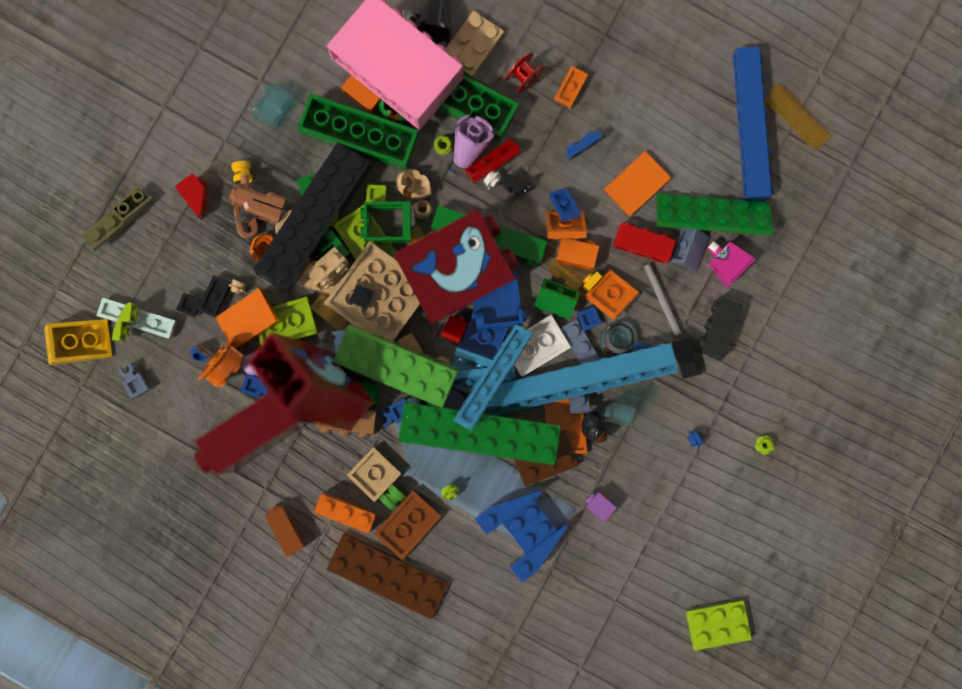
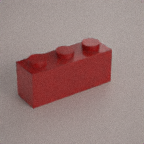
(644, 242)

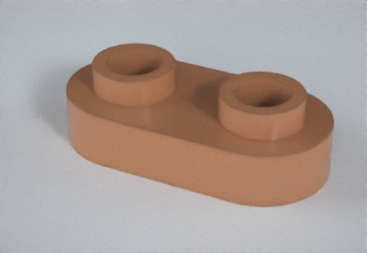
(250, 223)

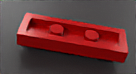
(492, 160)

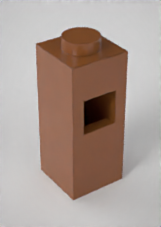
(284, 529)

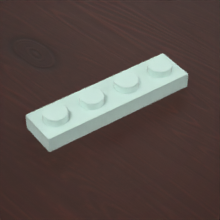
(147, 321)

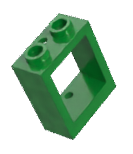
(407, 221)

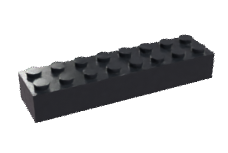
(312, 218)

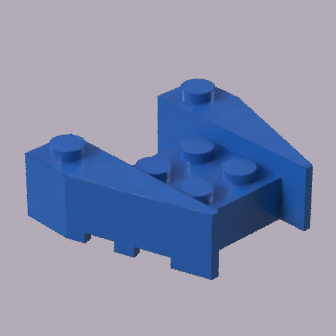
(528, 528)

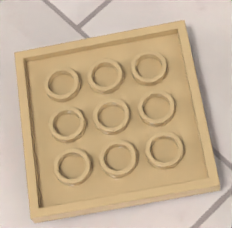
(391, 302)

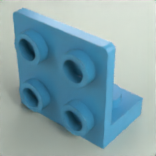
(468, 361)

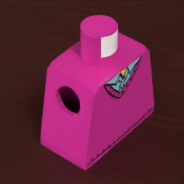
(728, 261)

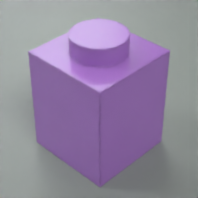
(599, 506)

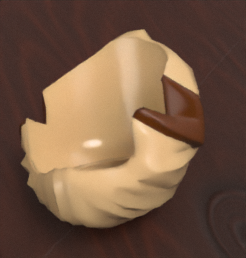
(413, 184)

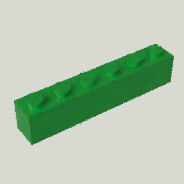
(522, 245)

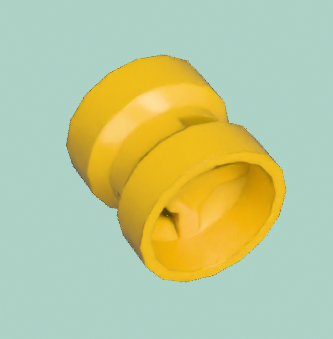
(241, 168)

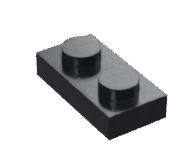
(214, 296)
(687, 358)

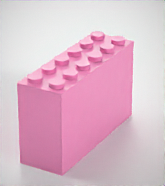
(396, 61)

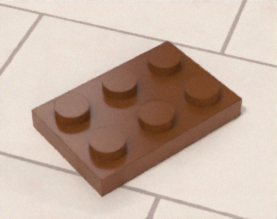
(407, 525)

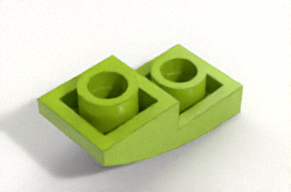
(128, 315)

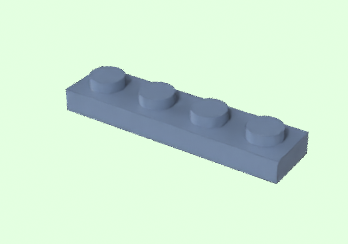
(580, 344)

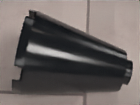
(436, 21)

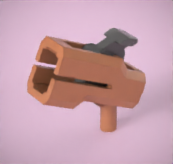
(256, 204)

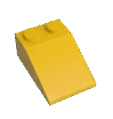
(77, 341)

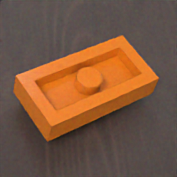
(570, 87)

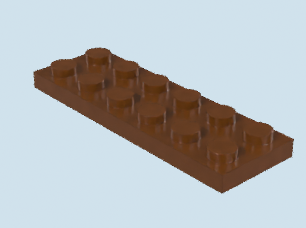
(387, 576)

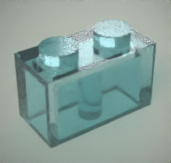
(272, 105)
(618, 414)

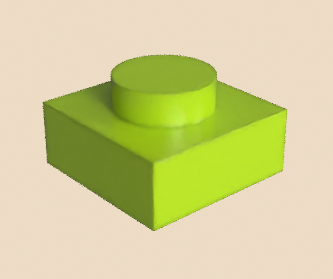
(376, 193)

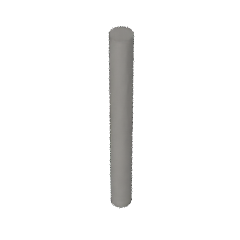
(662, 299)

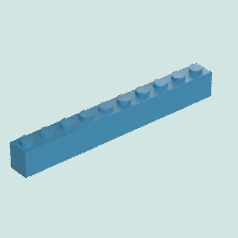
(583, 379)

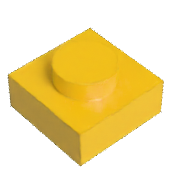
(590, 281)

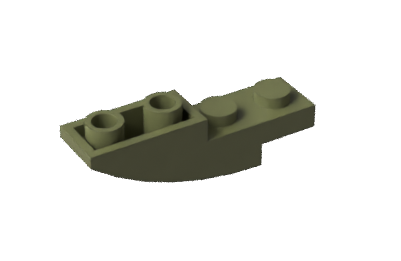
(118, 219)

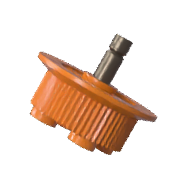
(220, 364)

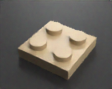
(374, 474)

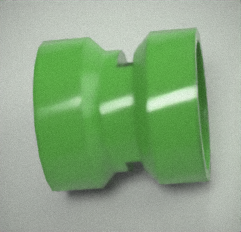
(392, 497)

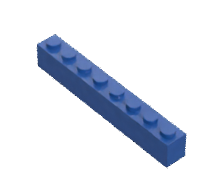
(751, 123)

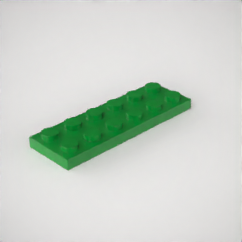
(713, 214)

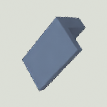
(689, 248)

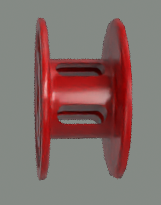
(525, 72)

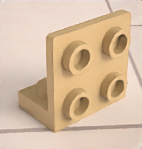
(328, 268)

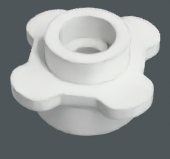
(493, 180)

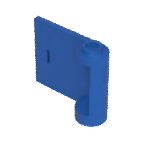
(500, 308)

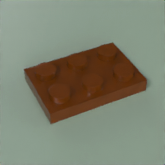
(534, 471)

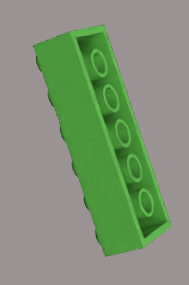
(396, 365)

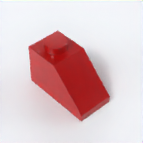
(194, 193)
(454, 329)

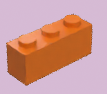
(345, 512)

